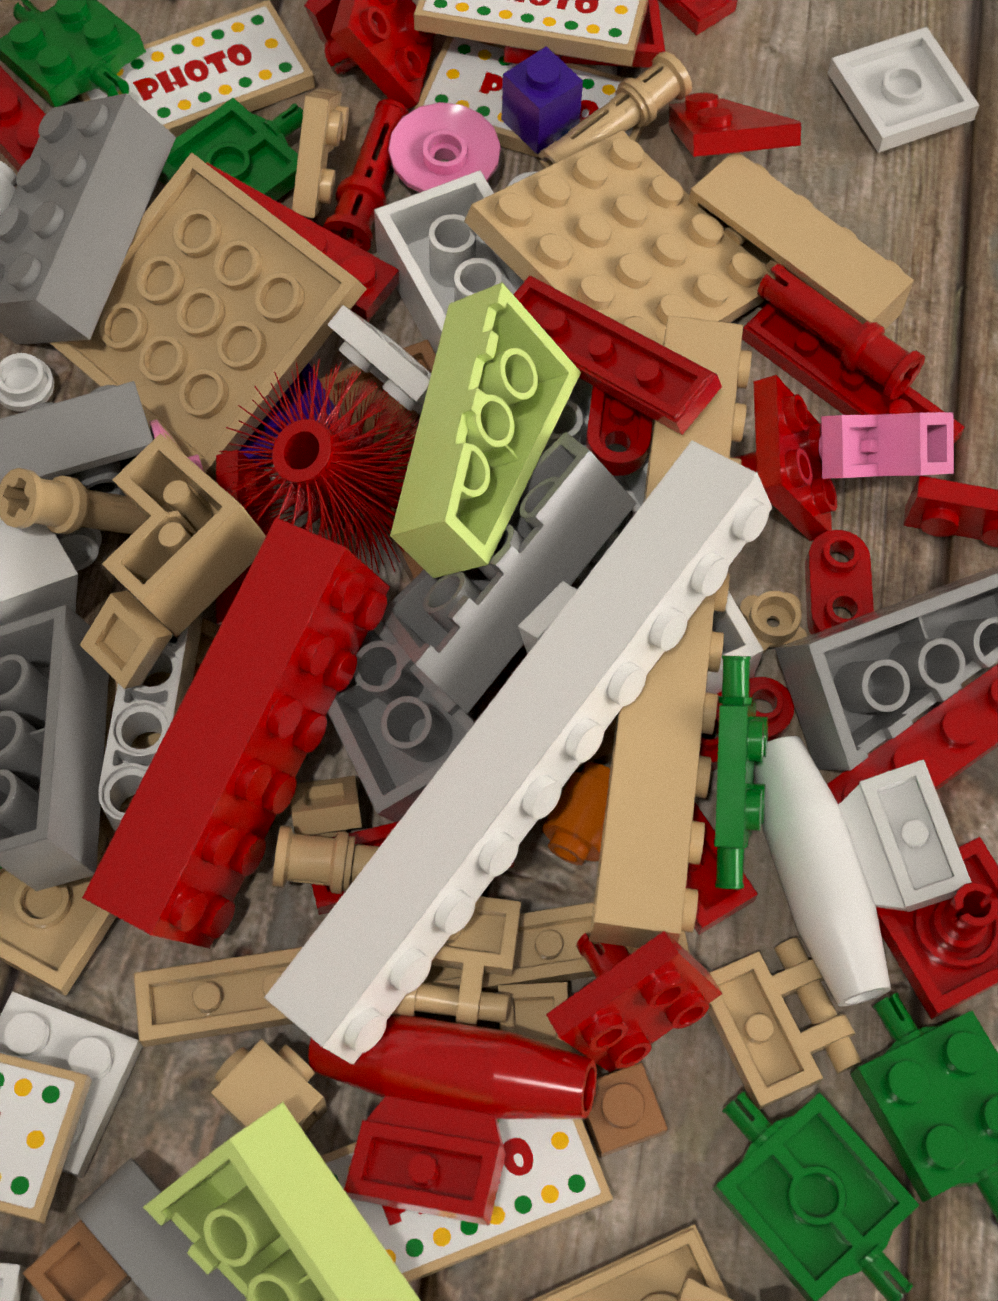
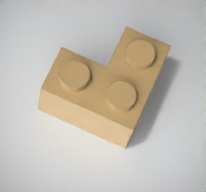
(188, 545)

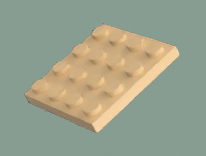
(620, 240)
(210, 310)

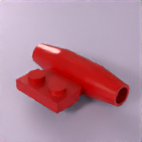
(437, 1129)

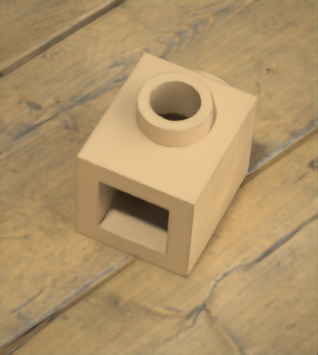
(262, 1080)

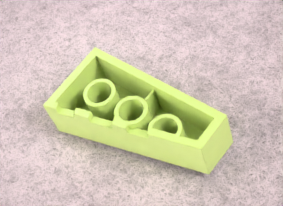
(479, 431)
(278, 1220)

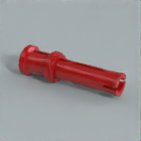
(350, 210)
(860, 344)

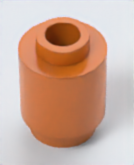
(578, 817)

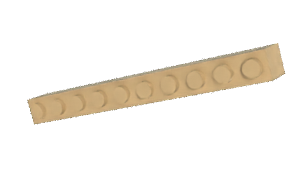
(658, 736)

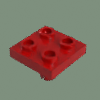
(383, 44)
(790, 458)
(952, 944)
(632, 1000)

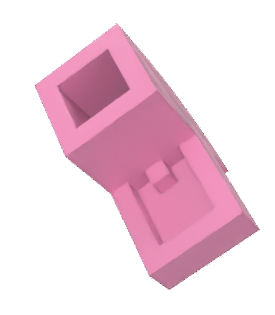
(887, 445)

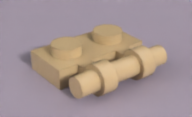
(479, 948)
(761, 1032)

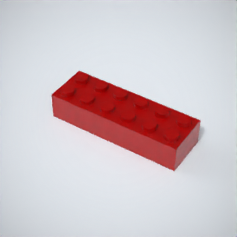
(240, 738)

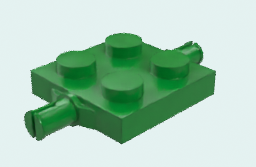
(70, 49)
(243, 147)
(739, 799)
(936, 1101)
(816, 1198)

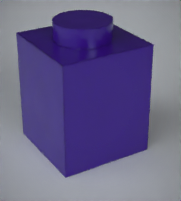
(541, 99)

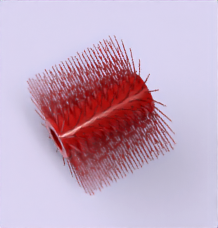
(331, 468)

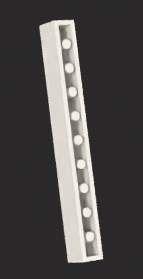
(521, 753)

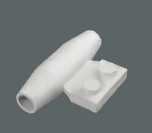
(843, 860)

